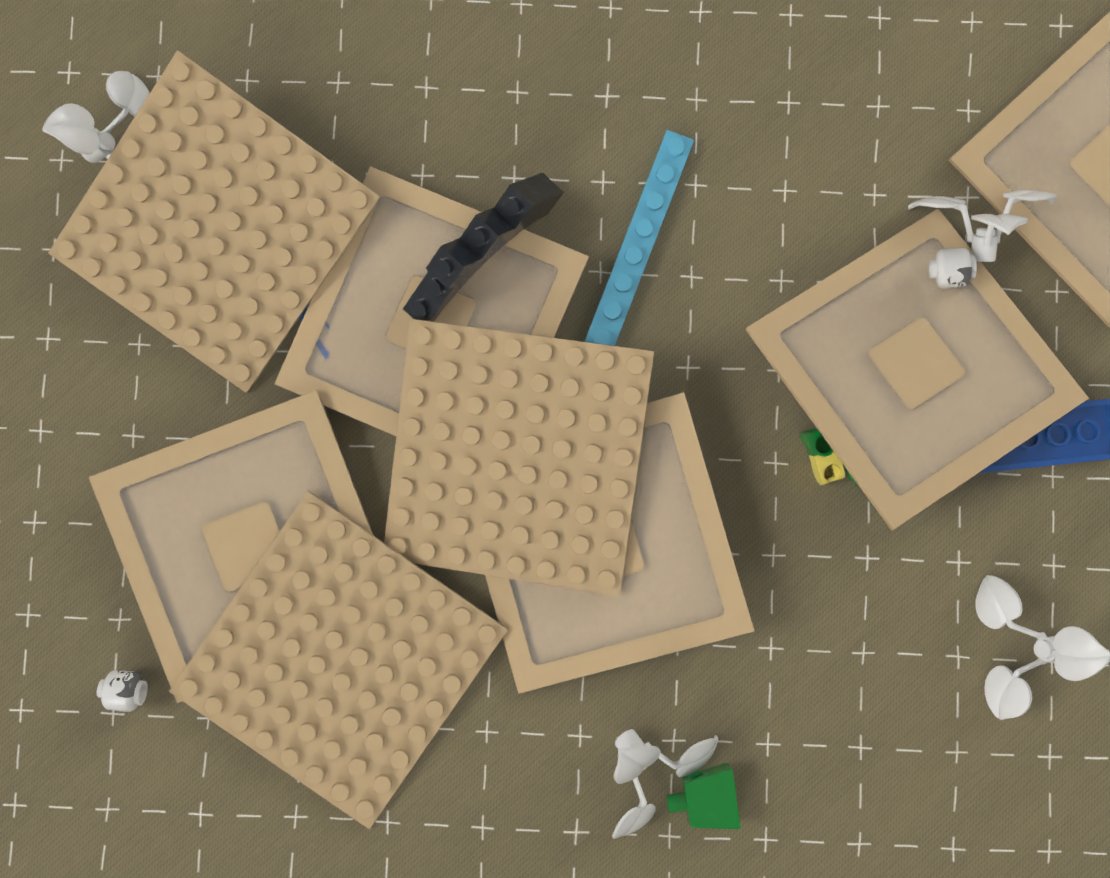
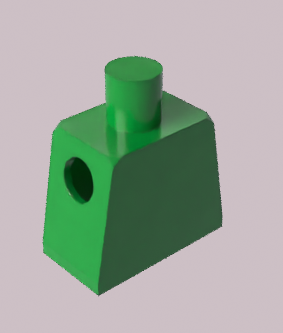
(708, 799)

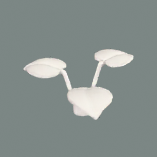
(75, 124)
(986, 239)
(1073, 650)
(635, 757)

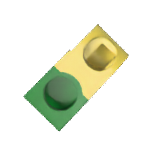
(823, 459)

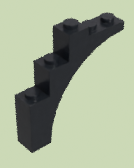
(485, 235)

